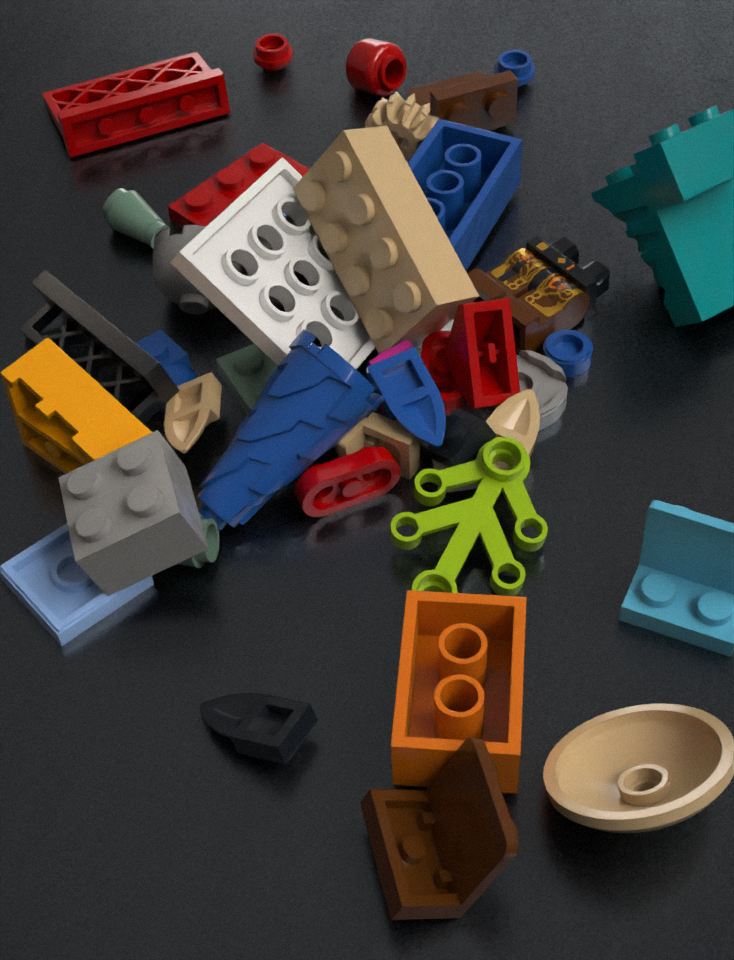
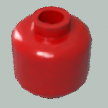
(376, 67)

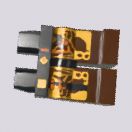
(544, 289)

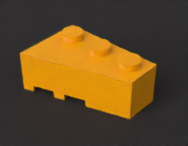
(65, 410)

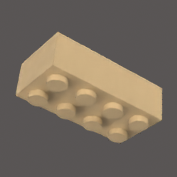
(383, 238)

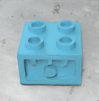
(684, 578)

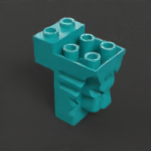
(682, 213)

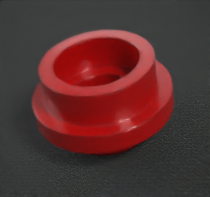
(272, 52)

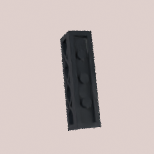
(103, 337)

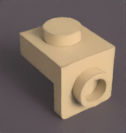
(383, 432)

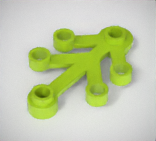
(474, 517)

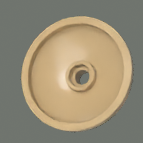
(640, 767)

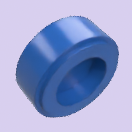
(570, 351)

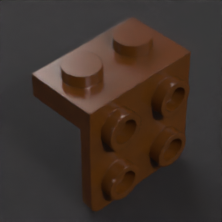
(472, 99)
(441, 842)

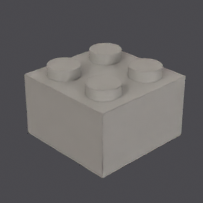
(132, 513)

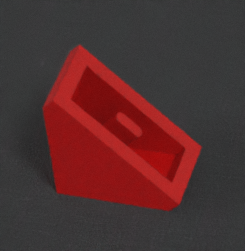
(483, 352)

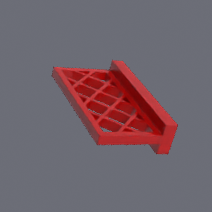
(166, 102)

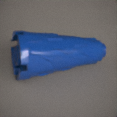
(297, 418)

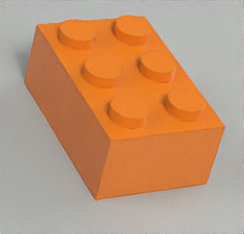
(458, 683)

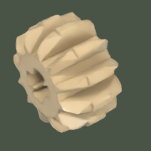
(405, 119)

